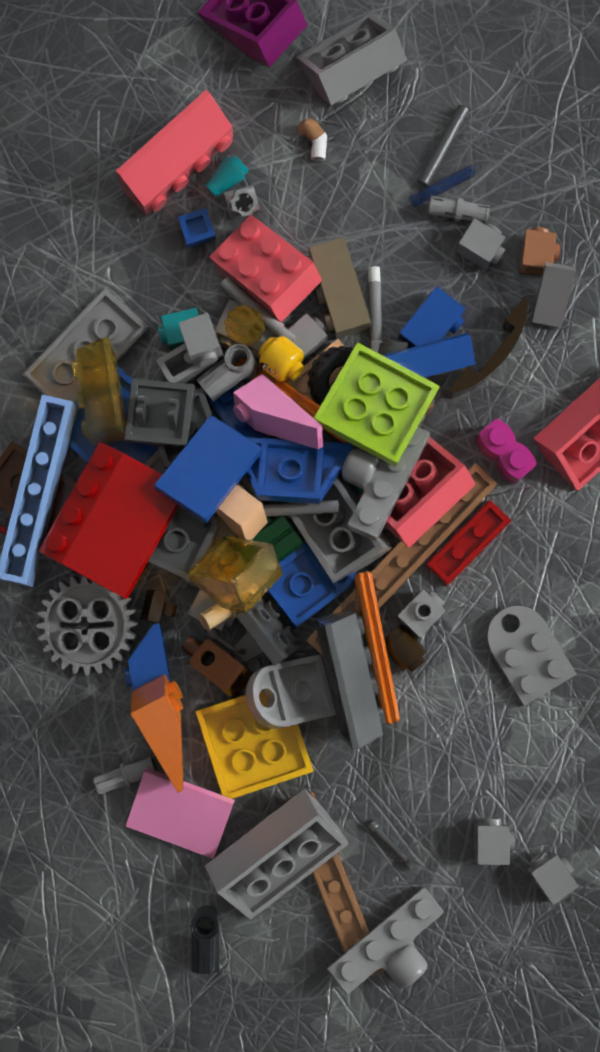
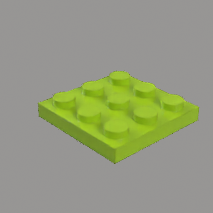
(376, 404)

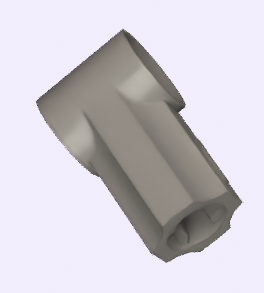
(241, 201)
(226, 374)

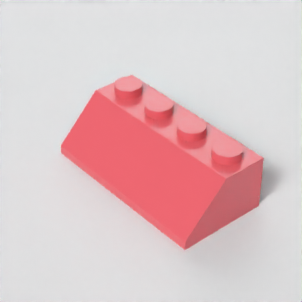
(175, 154)
(573, 439)

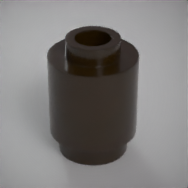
(405, 649)

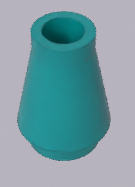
(228, 174)

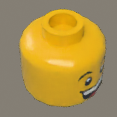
(281, 358)

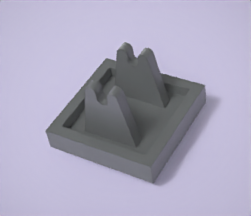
(159, 413)
(267, 633)

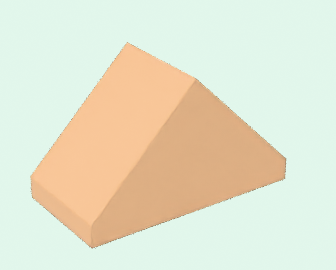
(243, 513)

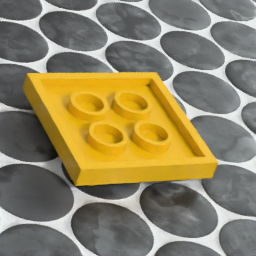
(246, 752)

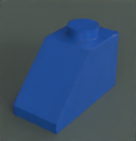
(148, 659)

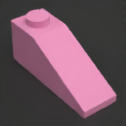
(275, 414)

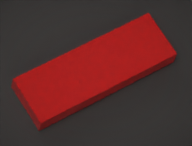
(468, 543)

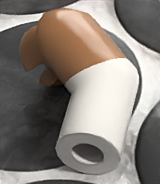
(318, 137)

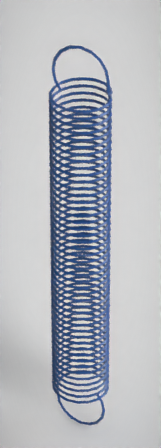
(469, 170)

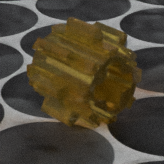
(244, 325)

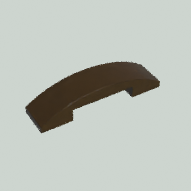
(470, 379)

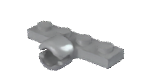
(380, 484)
(389, 946)

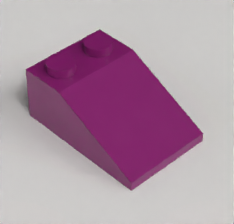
(256, 26)

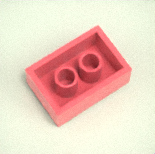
(266, 267)
(430, 492)

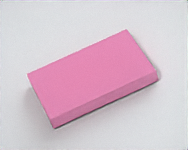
(186, 818)

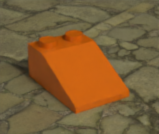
(157, 713)

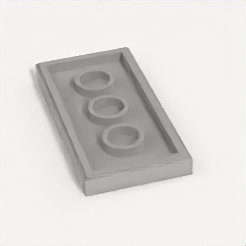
(101, 318)

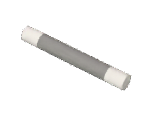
(375, 307)

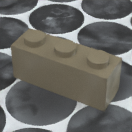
(339, 289)

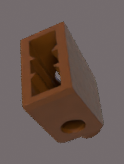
(223, 672)

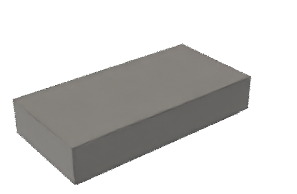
(553, 294)

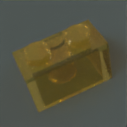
(237, 572)

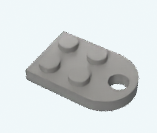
(529, 655)
(294, 691)

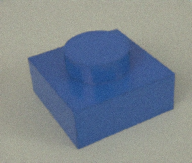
(196, 227)

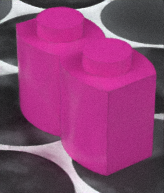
(500, 445)

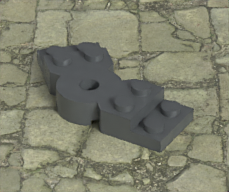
(186, 537)

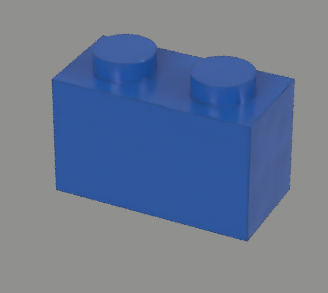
(433, 320)

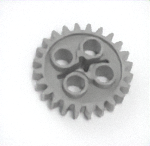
(88, 652)

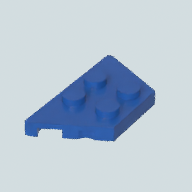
(295, 471)

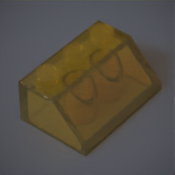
(100, 392)

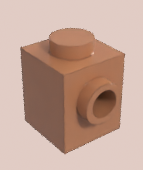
(536, 249)

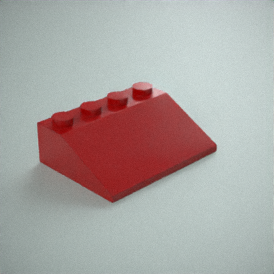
(110, 521)

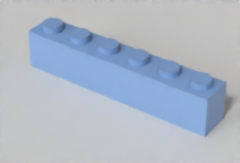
(37, 490)

